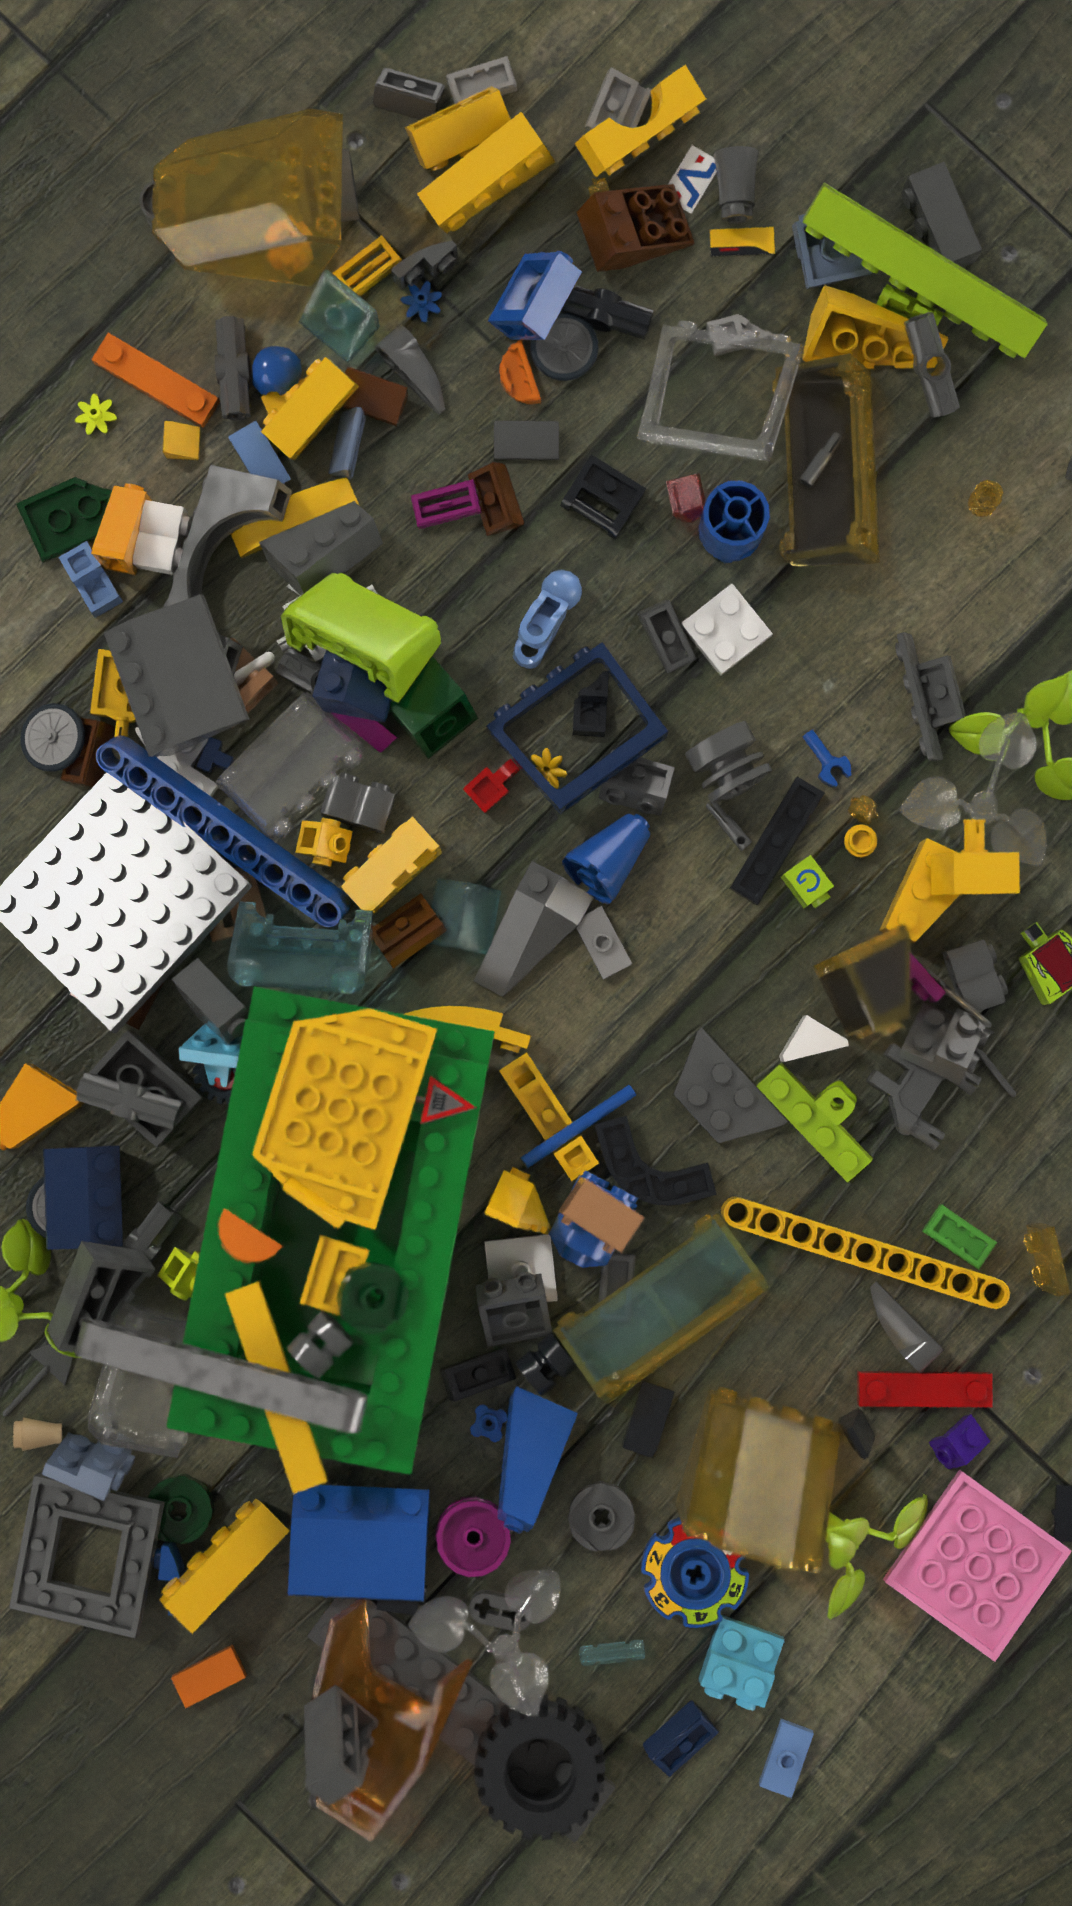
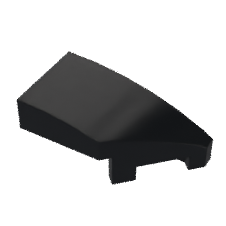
(591, 708)

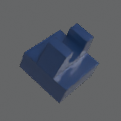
(213, 757)

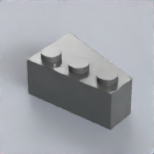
(322, 546)

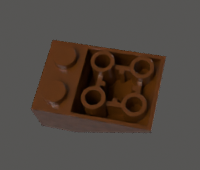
(633, 225)

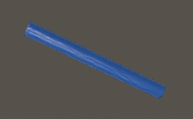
(577, 1126)

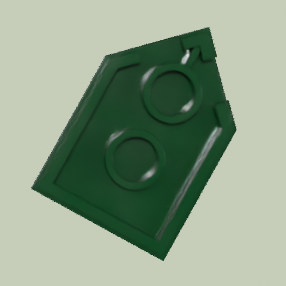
(64, 516)

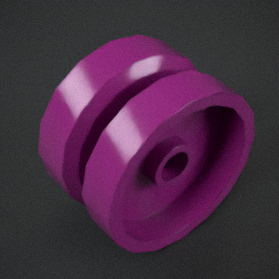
(480, 1555)

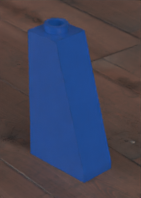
(532, 1451)

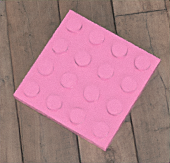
(977, 1565)

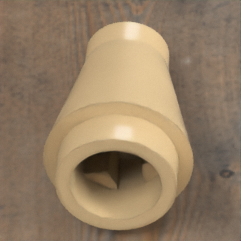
(36, 1433)

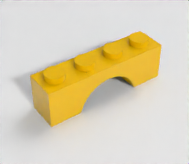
(611, 142)

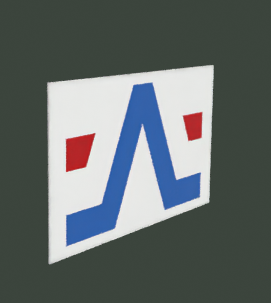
(693, 177)

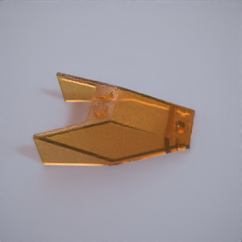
(406, 1724)

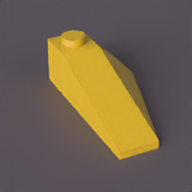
(856, 326)
(518, 1202)

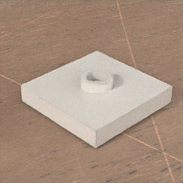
(522, 1254)

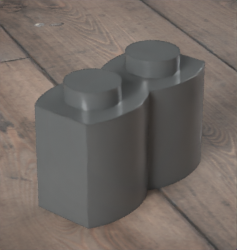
(358, 804)
(974, 975)

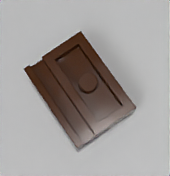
(407, 930)

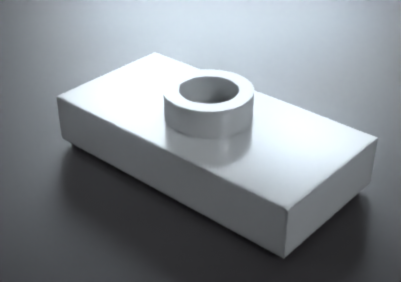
(480, 77)
(603, 943)

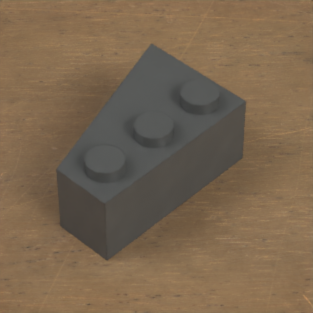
(96, 1289)
(336, 1744)

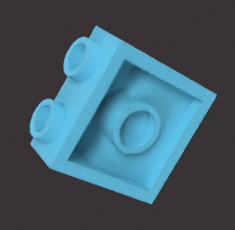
(741, 1663)

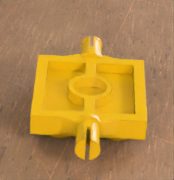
(109, 694)

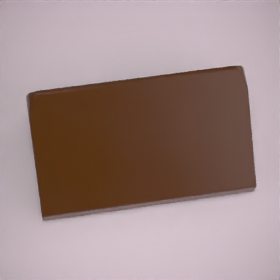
(377, 396)
(496, 498)
(85, 768)

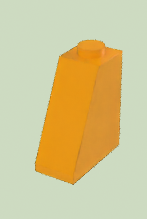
(120, 528)
(33, 1105)

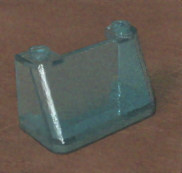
(298, 955)

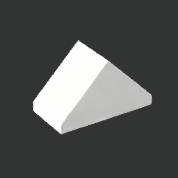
(810, 1039)

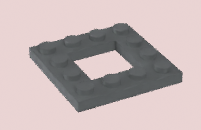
(33, 1584)

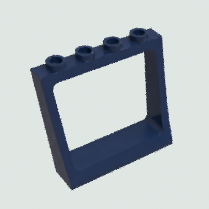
(609, 766)

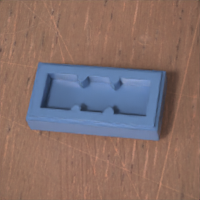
(786, 1758)

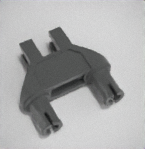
(911, 1094)

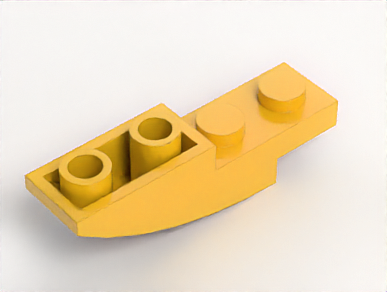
(477, 1018)

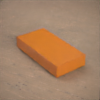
(209, 1676)

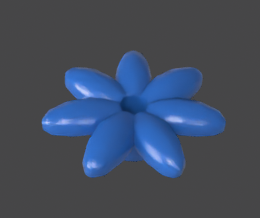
(424, 305)

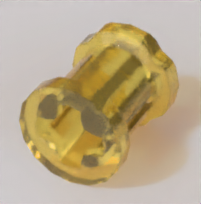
(985, 508)

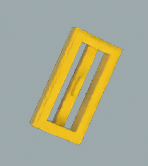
(363, 255)

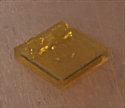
(1049, 1267)

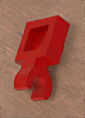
(488, 788)

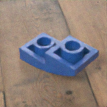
(168, 1562)

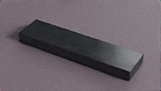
(777, 840)

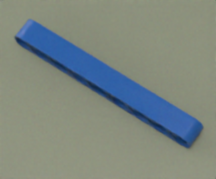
(208, 828)

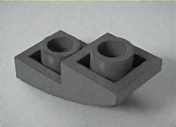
(434, 259)

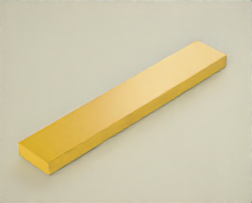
(264, 1348)

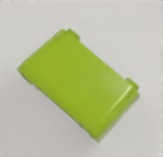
(363, 630)

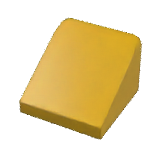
(181, 441)

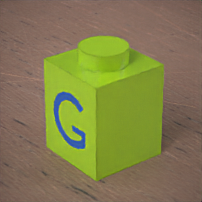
(808, 883)

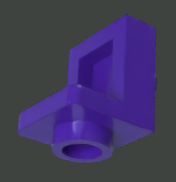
(960, 1443)

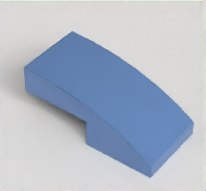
(258, 453)
(90, 579)

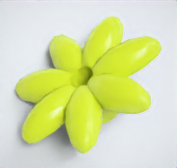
(97, 419)

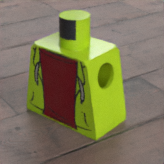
(1048, 962)

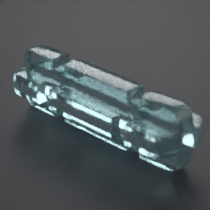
(612, 1652)

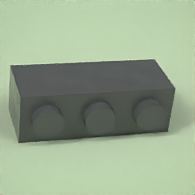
(941, 215)

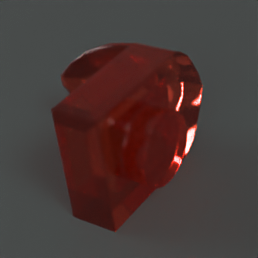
(686, 497)

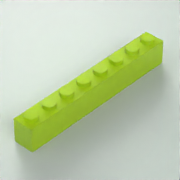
(924, 271)

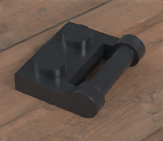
(609, 488)

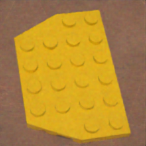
(344, 1107)

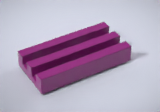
(447, 516)

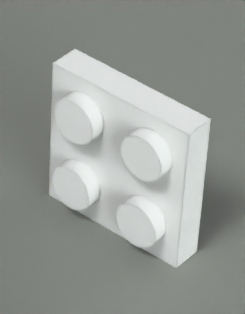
(726, 629)

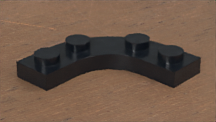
(644, 1182)

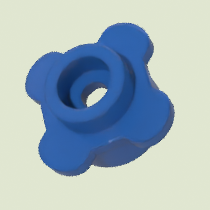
(497, 1418)

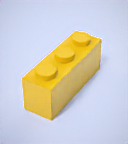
(457, 128)
(308, 407)

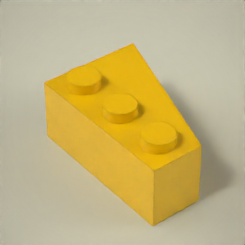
(391, 866)
(913, 901)

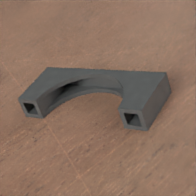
(226, 504)

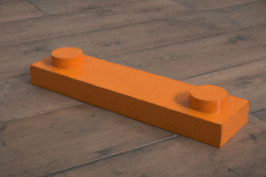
(155, 380)

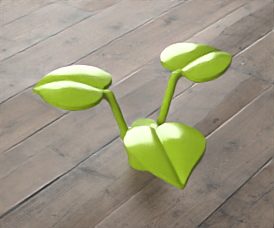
(1043, 702)
(25, 1252)
(846, 1537)

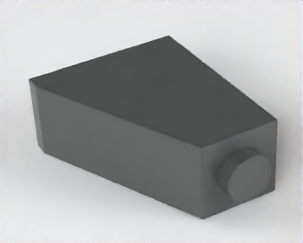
(211, 1001)

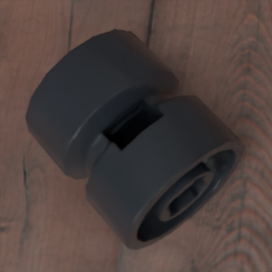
(555, 1355)

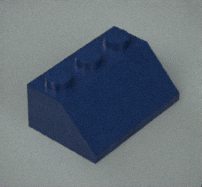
(348, 691)
(82, 1196)

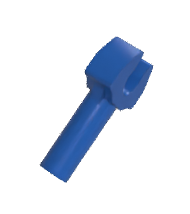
(827, 760)

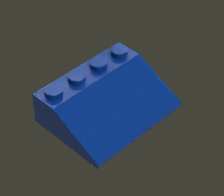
(359, 1543)

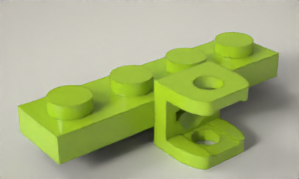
(818, 1118)

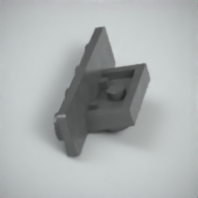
(933, 693)

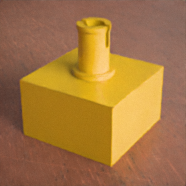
(975, 868)

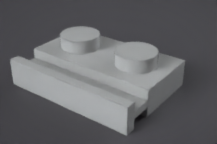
(619, 99)

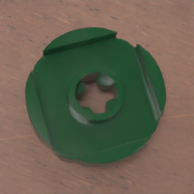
(359, 1282)
(199, 1508)

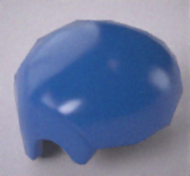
(275, 370)

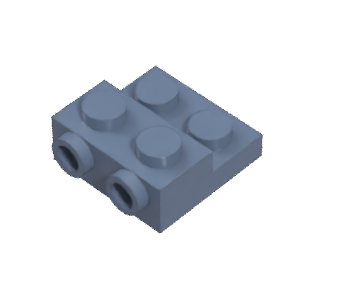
(822, 262)
(89, 1465)

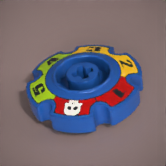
(697, 1597)

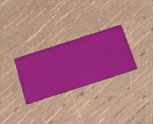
(369, 730)

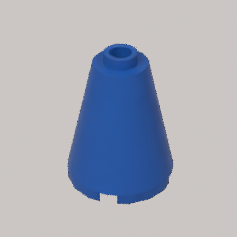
(608, 857)

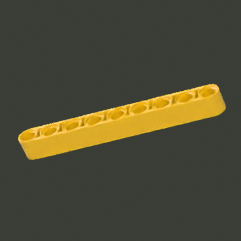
(879, 1258)

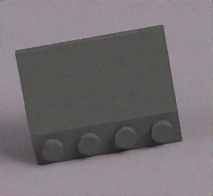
(176, 676)

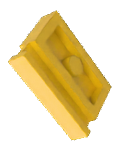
(328, 1271)

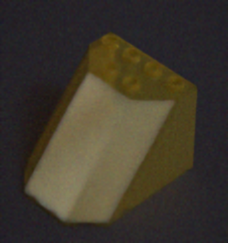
(255, 198)
(760, 1481)

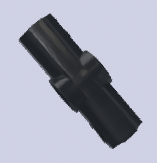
(608, 311)

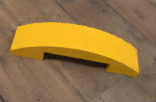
(300, 508)
(547, 1114)

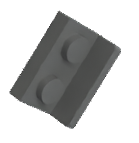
(639, 786)

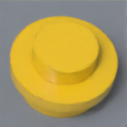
(860, 840)

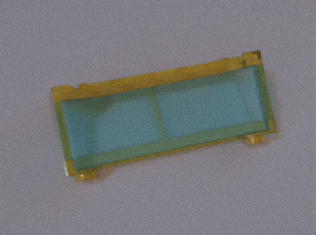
(662, 1309)

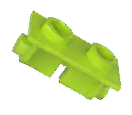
(905, 304)

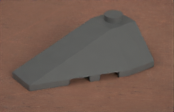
(535, 922)

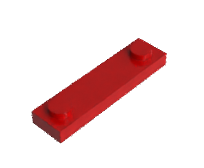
(924, 1389)

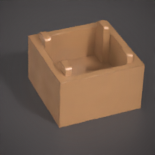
(600, 1215)

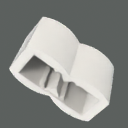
(161, 537)

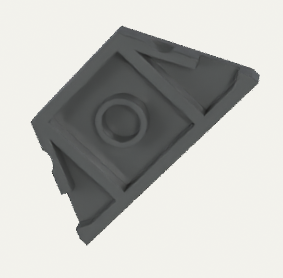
(722, 1094)

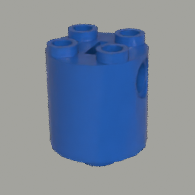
(733, 521)
(578, 1244)

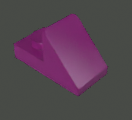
(924, 984)

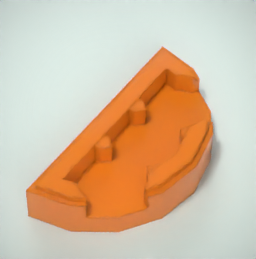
(517, 375)
(244, 1241)

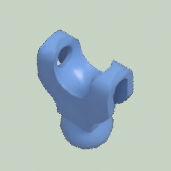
(559, 593)

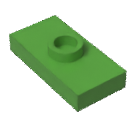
(959, 1236)

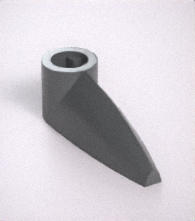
(407, 360)
(904, 1331)

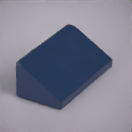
(680, 1738)

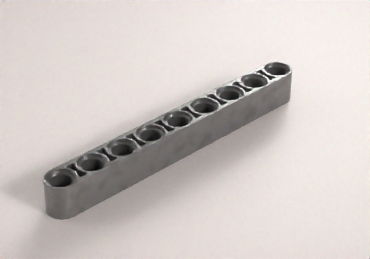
(222, 1375)

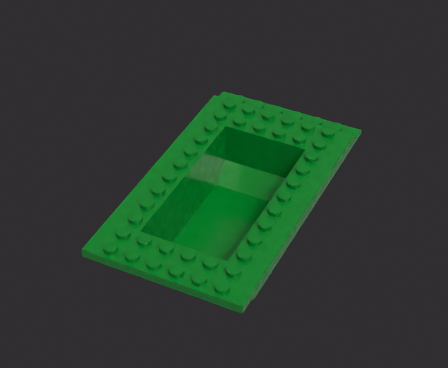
(411, 1237)

